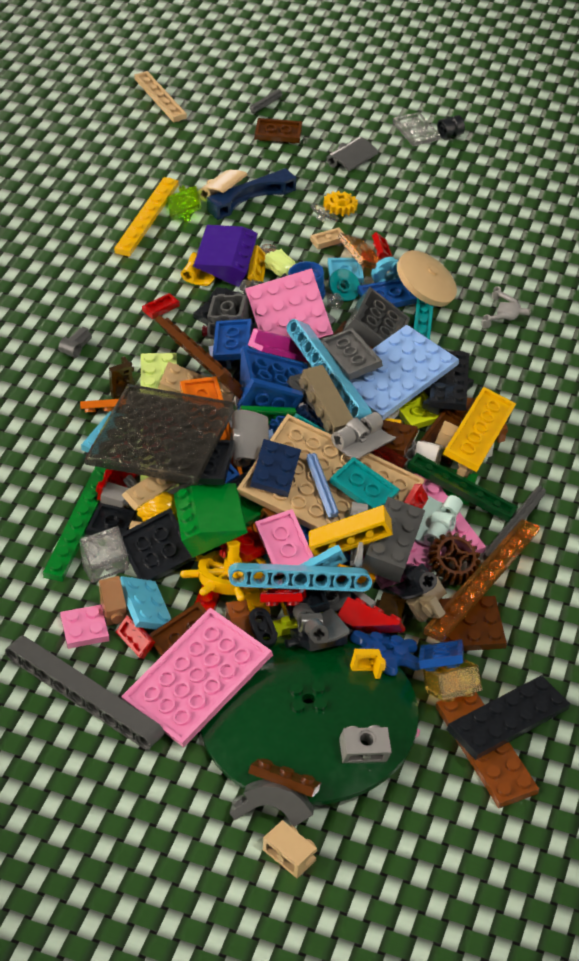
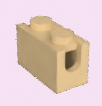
(289, 848)

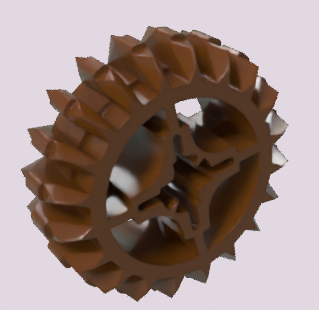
(457, 553)

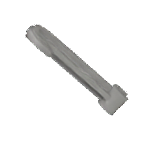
(356, 554)

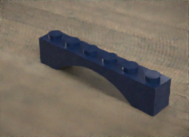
(276, 183)

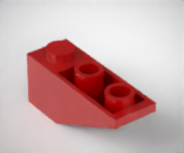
(367, 619)

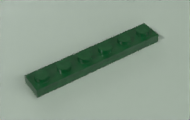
(462, 487)

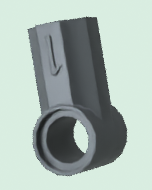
(73, 345)

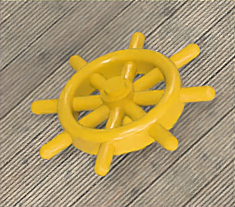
(221, 584)

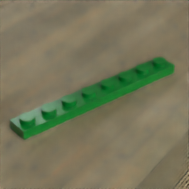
(74, 530)

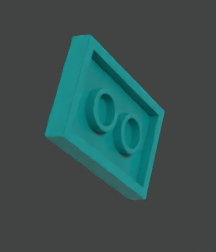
(363, 484)

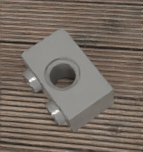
(355, 752)

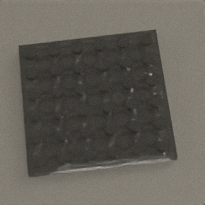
(161, 434)

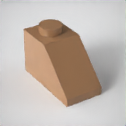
(112, 600)

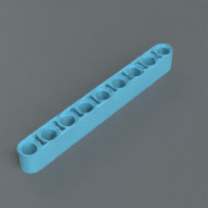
(318, 355)

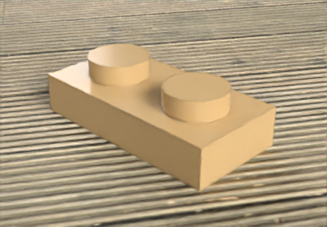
(326, 238)

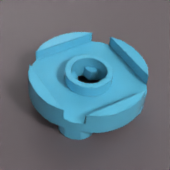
(380, 273)

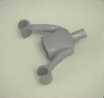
(506, 310)

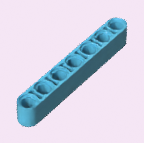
(291, 571)

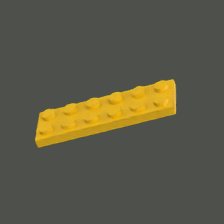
(479, 429)

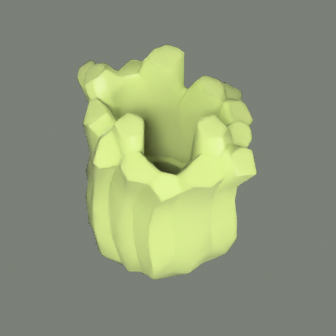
(278, 262)

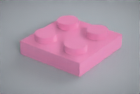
(84, 626)

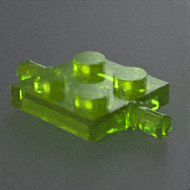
(184, 203)

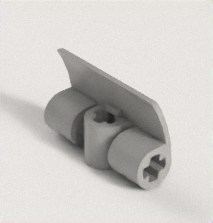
(248, 431)
(361, 436)

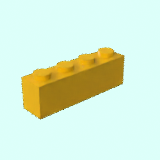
(348, 532)

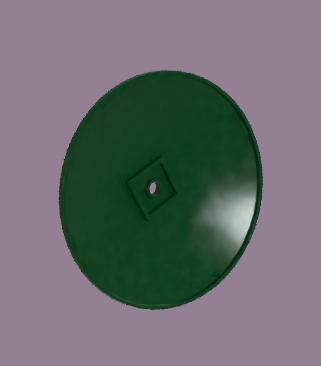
(275, 724)

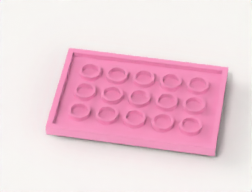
(197, 676)

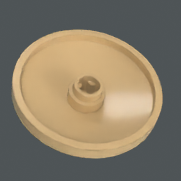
(426, 278)

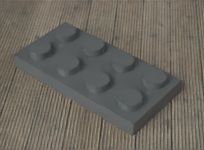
(352, 353)

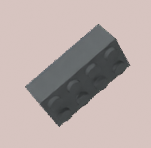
(390, 555)

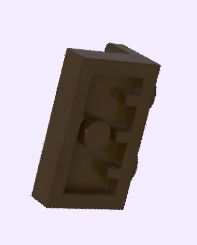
(120, 377)

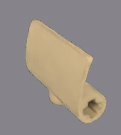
(221, 183)

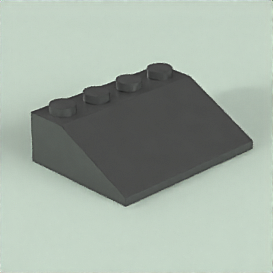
(376, 318)

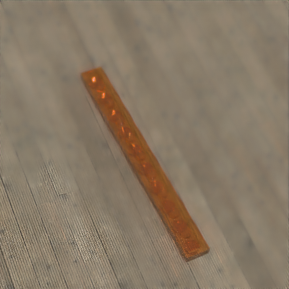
(481, 580)

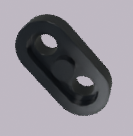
(263, 629)

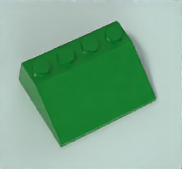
(209, 516)

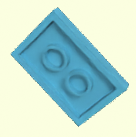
(144, 602)

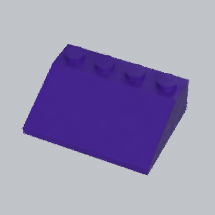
(226, 252)

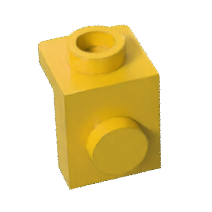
(368, 661)

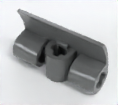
(352, 154)
(319, 626)

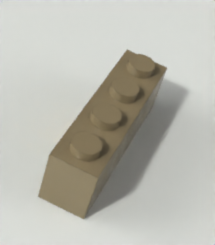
(325, 398)

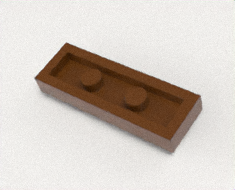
(285, 776)

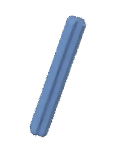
(322, 485)

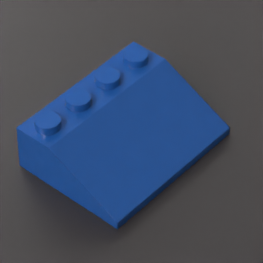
(267, 368)

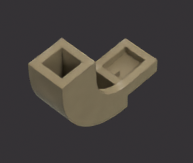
(427, 605)

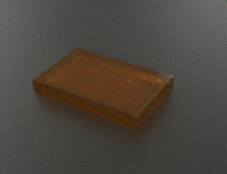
(359, 250)

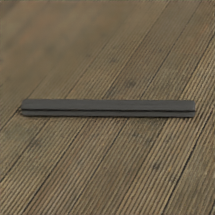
(522, 513)

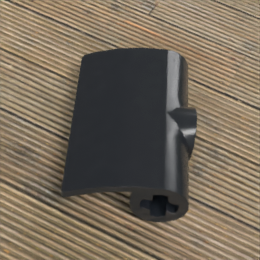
(416, 582)

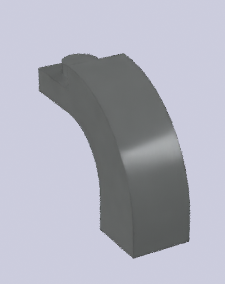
(263, 792)

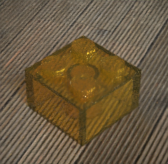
(453, 682)

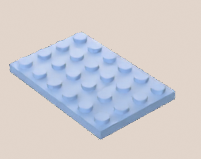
(408, 368)

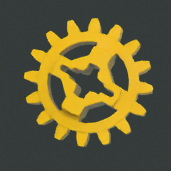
(340, 203)

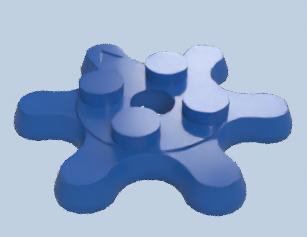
(392, 648)

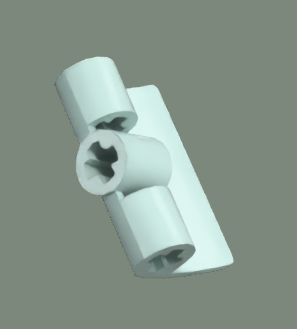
(438, 518)

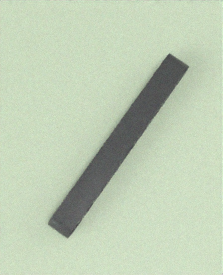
(85, 692)

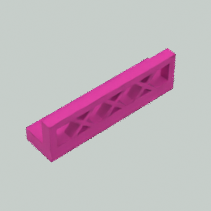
(275, 344)

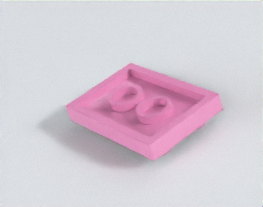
(283, 539)

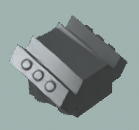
(227, 307)

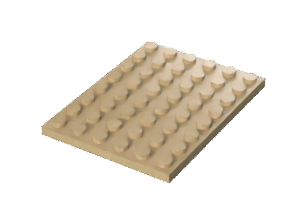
(304, 494)

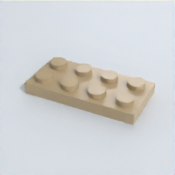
(174, 374)

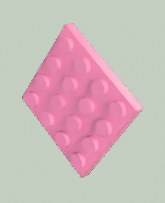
(288, 299)

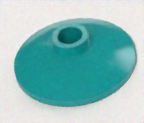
(347, 280)

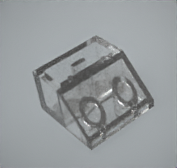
(104, 554)

